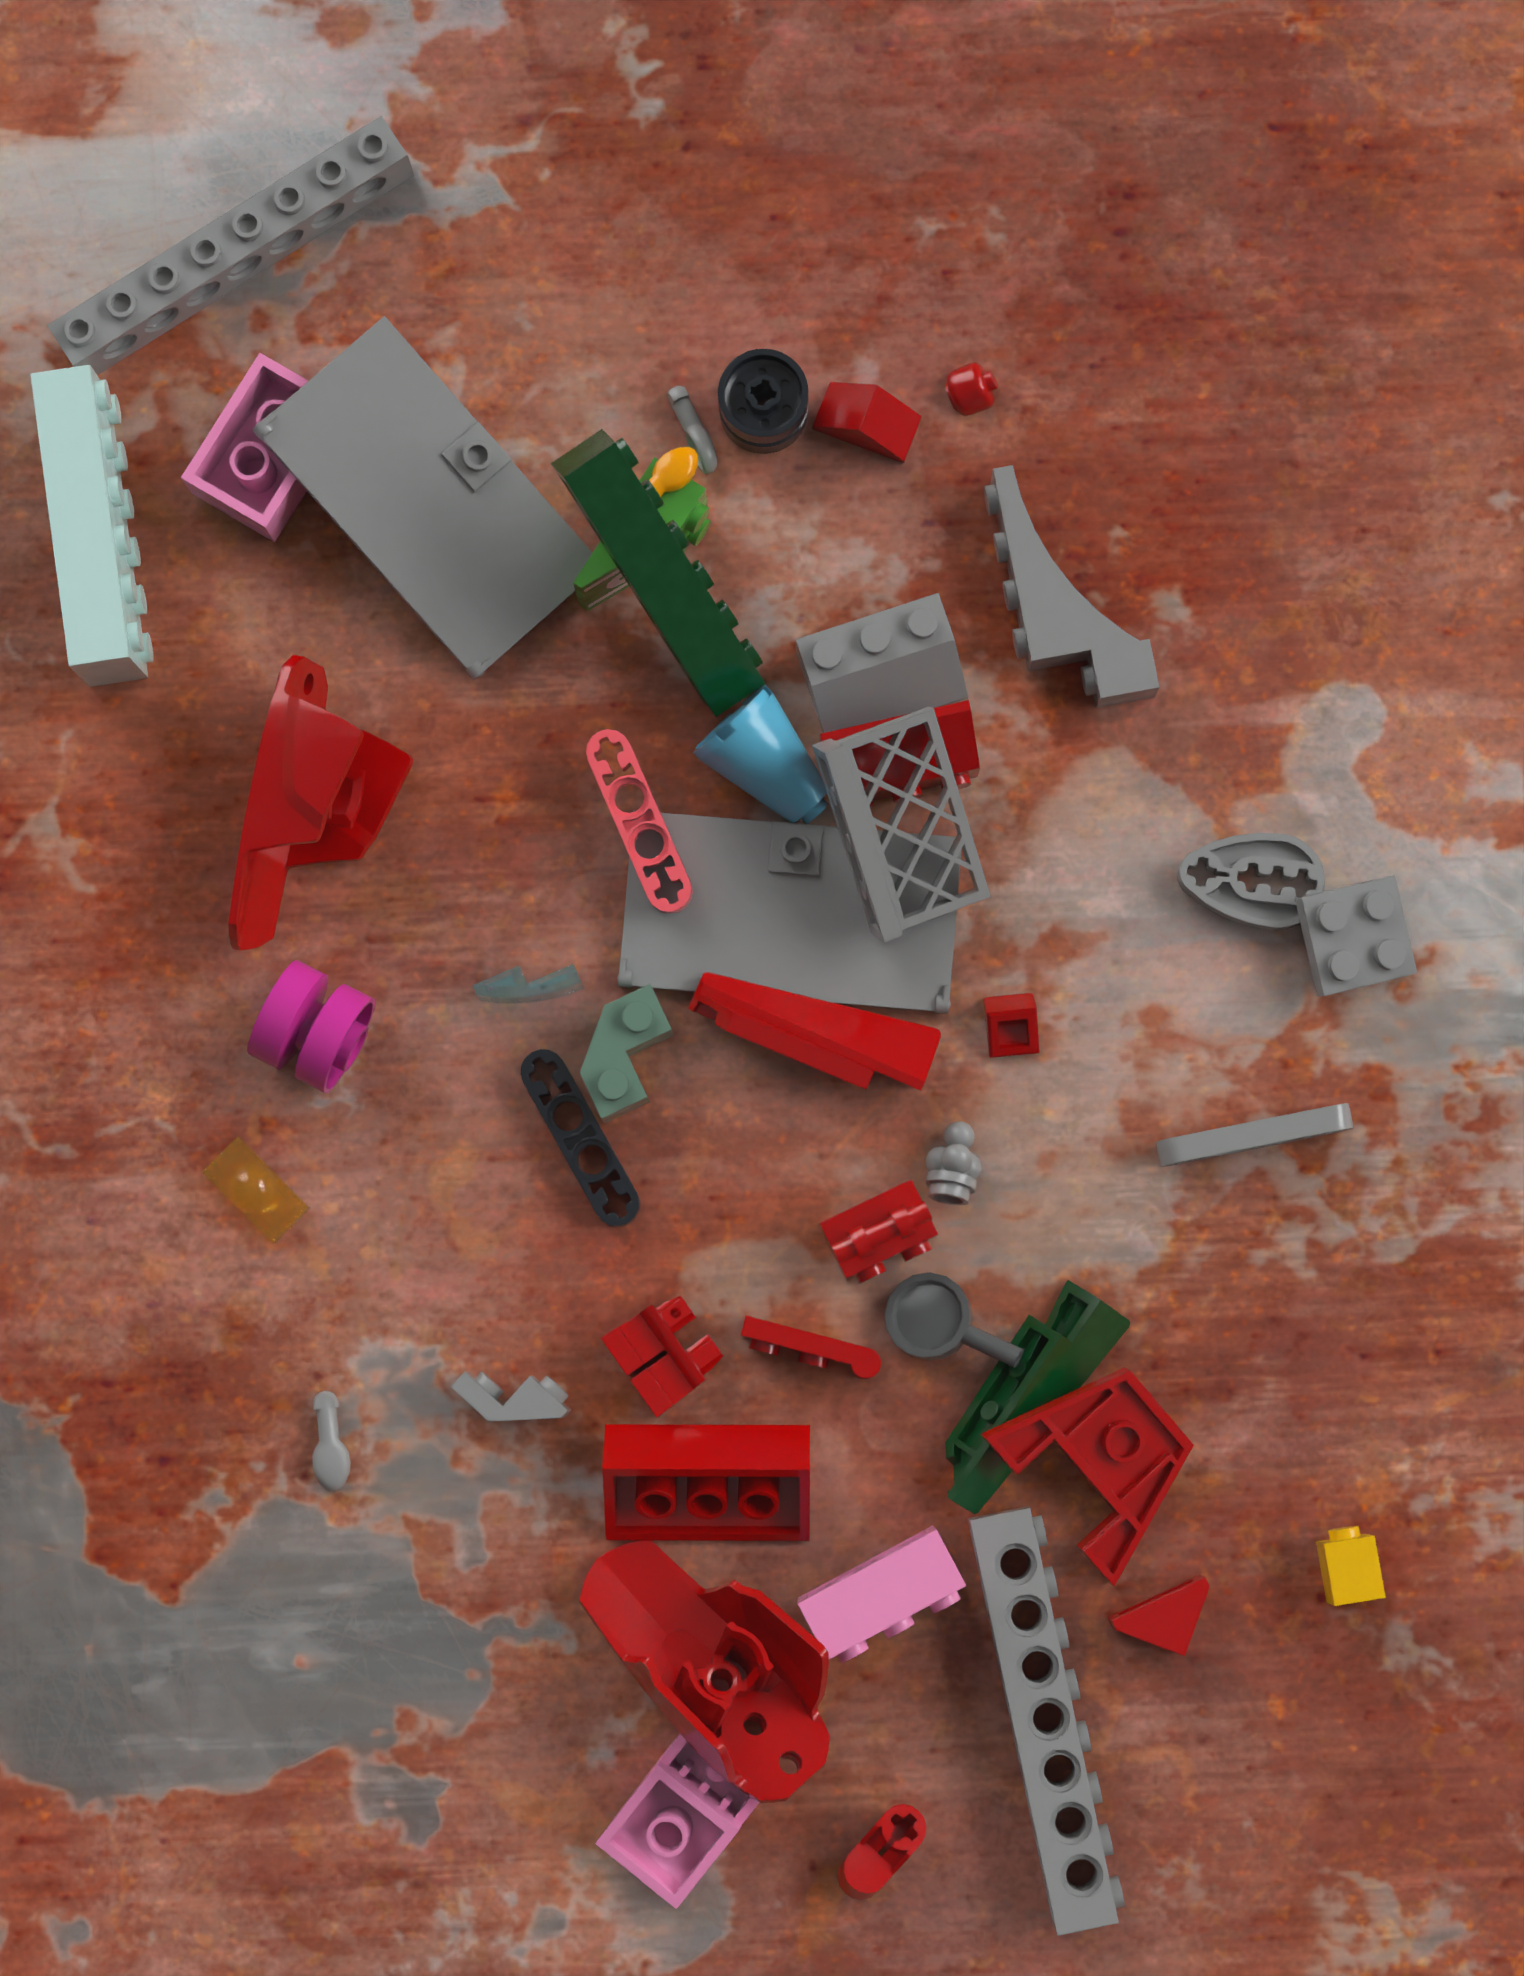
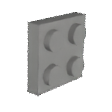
(1356, 936)

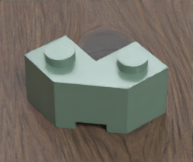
(622, 1031)

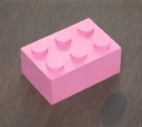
(236, 467)
(882, 1594)

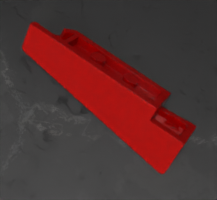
(819, 1032)

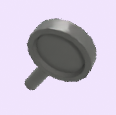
(934, 1318)

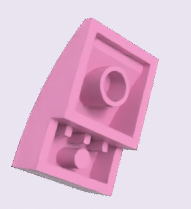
(676, 1823)

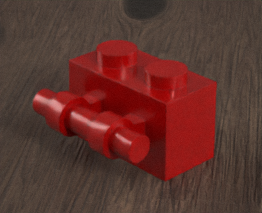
(880, 1230)

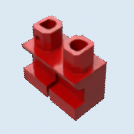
(650, 1335)

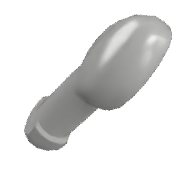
(695, 433)
(330, 1457)

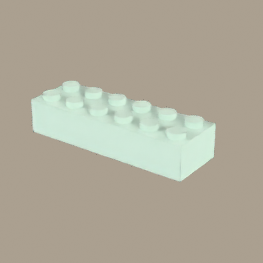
(91, 526)

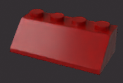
(706, 1482)

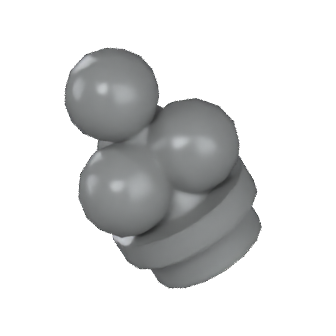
(953, 1167)

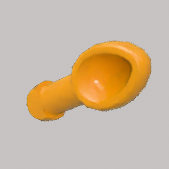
(674, 470)

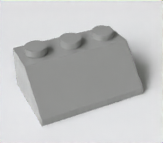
(882, 665)

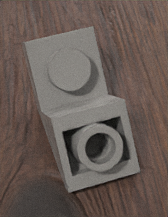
(530, 1401)

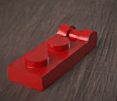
(813, 1348)

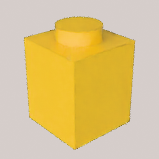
(1350, 1567)

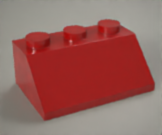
(959, 739)

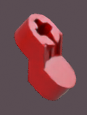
(899, 1833)

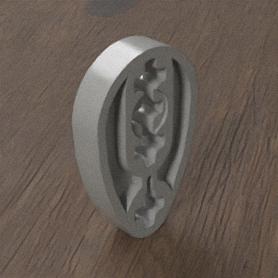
(1263, 852)

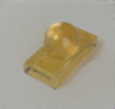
(255, 1189)

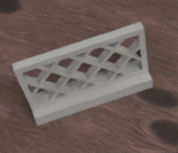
(859, 832)

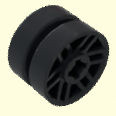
(745, 384)

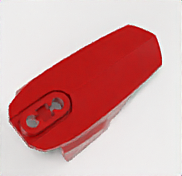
(311, 798)
(716, 1664)

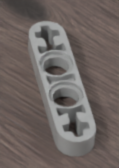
(1254, 1135)

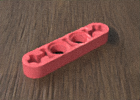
(644, 819)

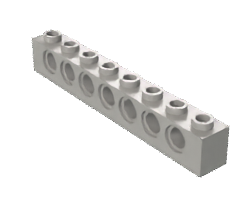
(233, 248)
(1070, 1905)

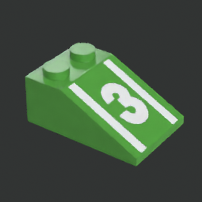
(601, 577)

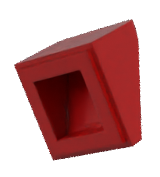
(1011, 1025)

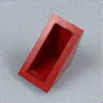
(868, 419)
(1166, 1617)

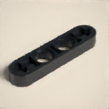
(585, 1135)

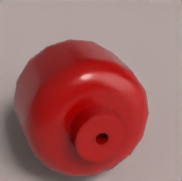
(971, 389)

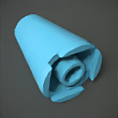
(765, 758)

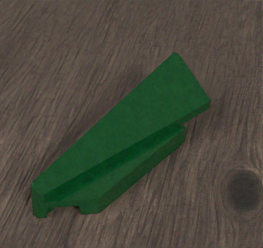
(1053, 1363)

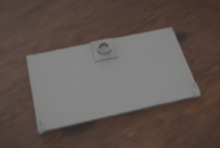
(427, 496)
(785, 915)

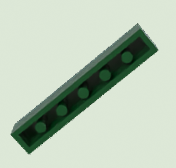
(658, 571)

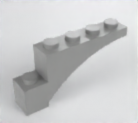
(1054, 618)

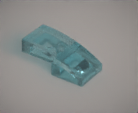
(513, 987)

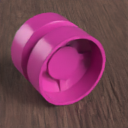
(325, 1033)

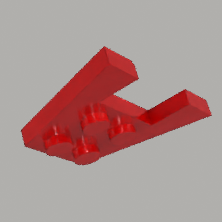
(1118, 1444)

